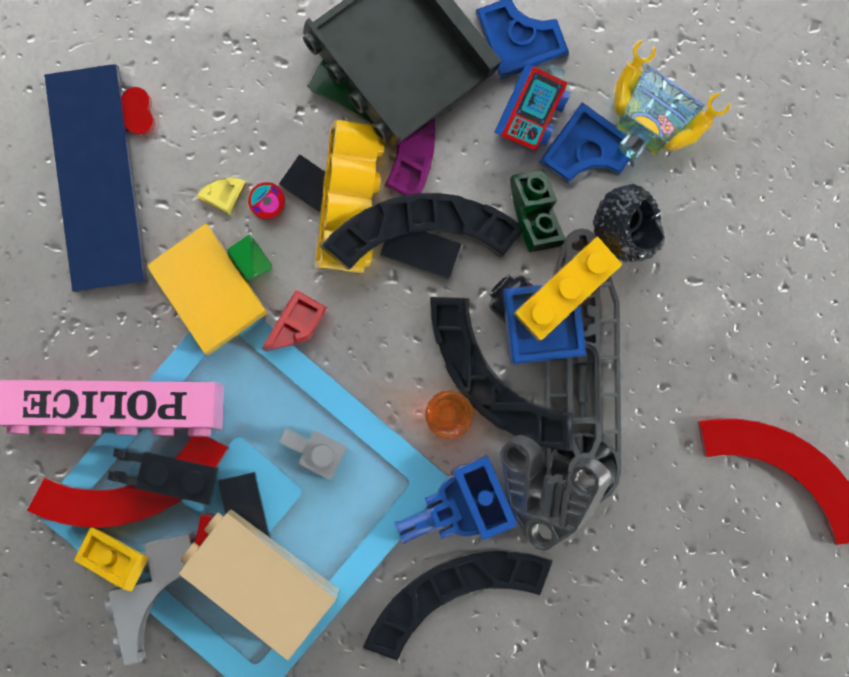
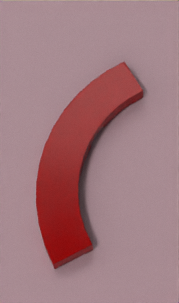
(789, 455)
(118, 505)

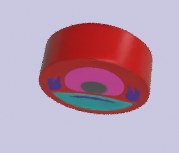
(267, 201)

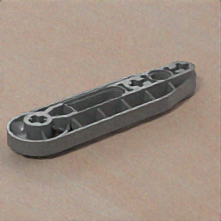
(594, 444)

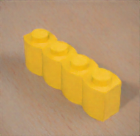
(347, 185)

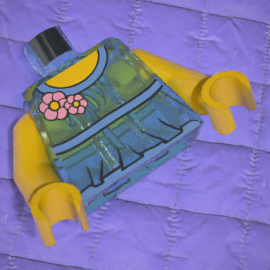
(657, 111)

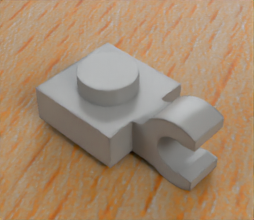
(319, 452)

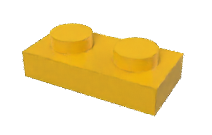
(111, 559)

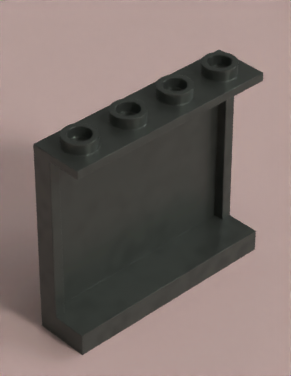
(401, 59)

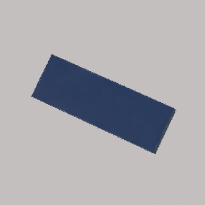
(95, 178)

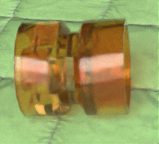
(449, 414)

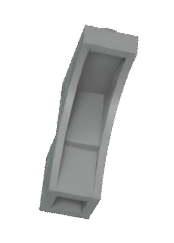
(132, 608)

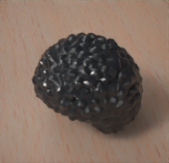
(629, 223)

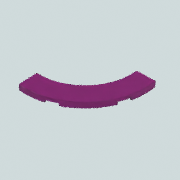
(413, 162)

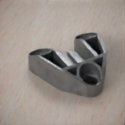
(543, 498)

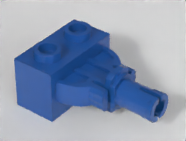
(469, 502)

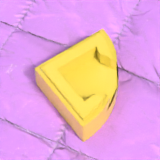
(222, 193)

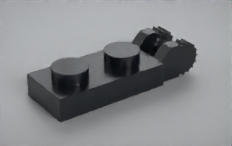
(168, 476)

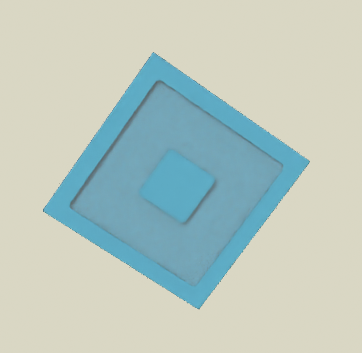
(330, 525)

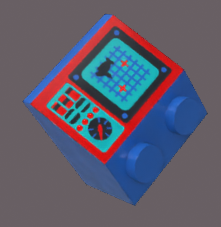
(532, 107)

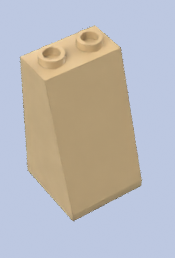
(258, 582)

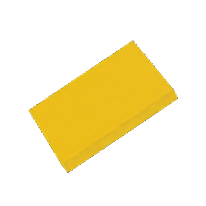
(207, 289)

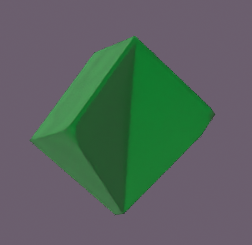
(249, 258)

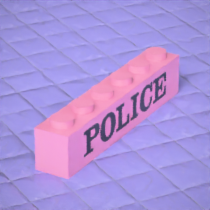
(111, 405)

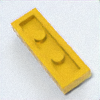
(567, 289)

